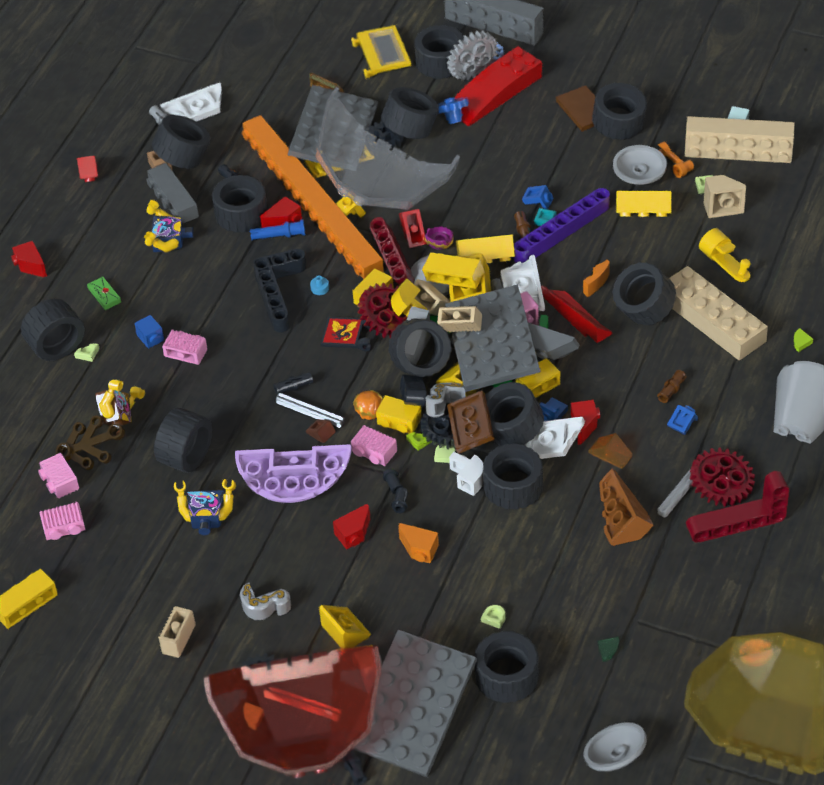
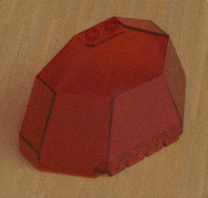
(298, 713)

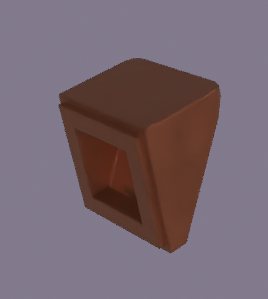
(321, 430)

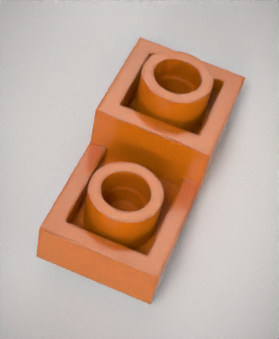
(599, 277)

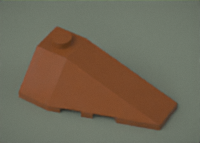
(623, 513)

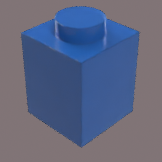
(149, 331)

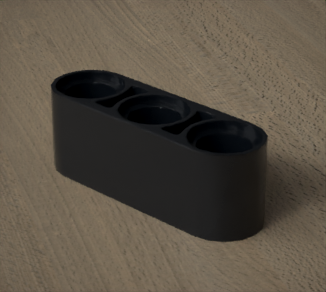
(413, 390)

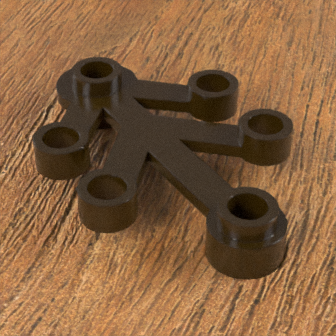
(87, 442)

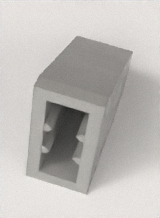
(418, 339)

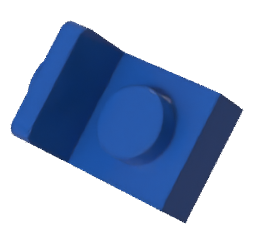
(538, 194)
(553, 409)
(682, 419)

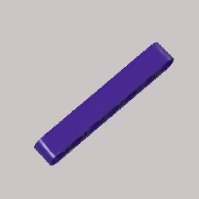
(562, 225)

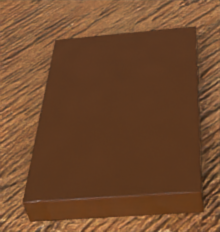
(578, 106)
(470, 422)

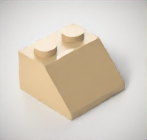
(723, 196)

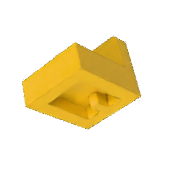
(348, 206)

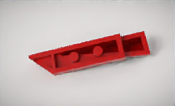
(575, 314)

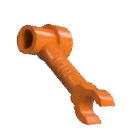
(680, 168)

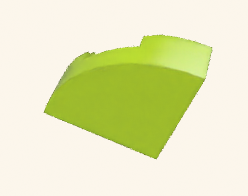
(802, 340)
(417, 440)

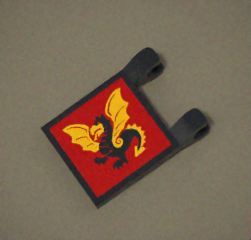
(345, 333)

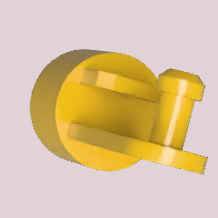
(717, 248)

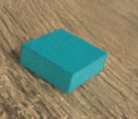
(543, 216)

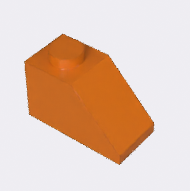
(419, 542)

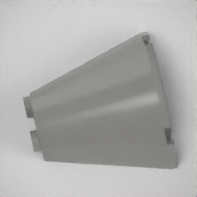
(800, 401)

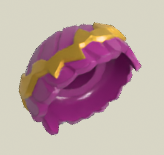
(439, 237)

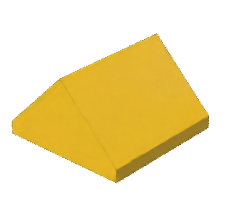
(343, 626)

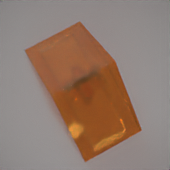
(612, 450)

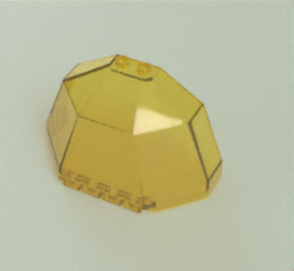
(763, 700)

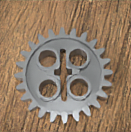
(472, 55)

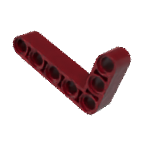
(745, 516)

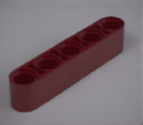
(391, 251)

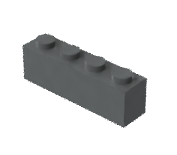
(172, 193)

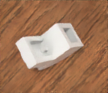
(470, 472)

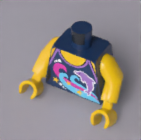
(166, 230)
(205, 508)

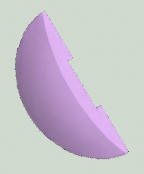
(292, 474)

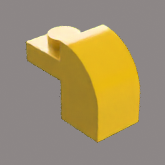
(404, 298)

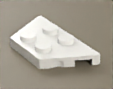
(196, 104)
(526, 277)
(556, 437)

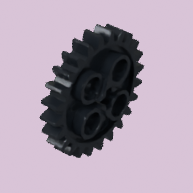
(438, 429)

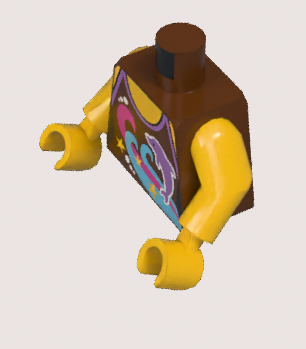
(116, 405)

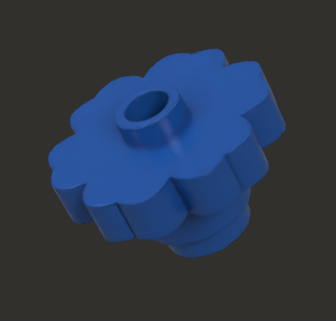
(452, 108)

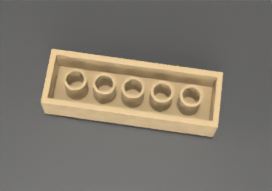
(739, 139)
(717, 314)

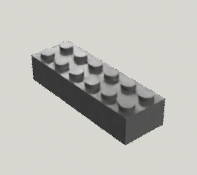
(502, 17)

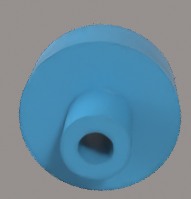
(319, 285)

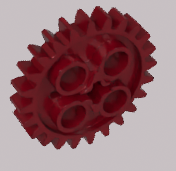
(377, 309)
(722, 477)

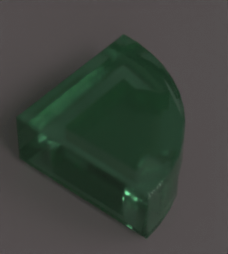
(608, 647)

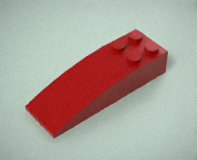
(499, 83)

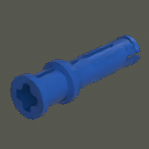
(287, 229)

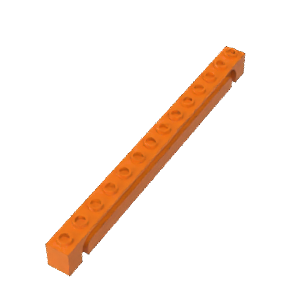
(312, 197)

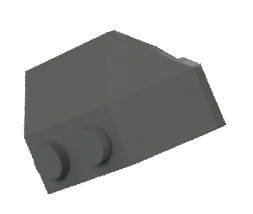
(551, 343)

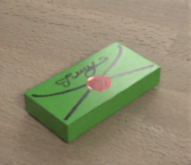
(104, 293)

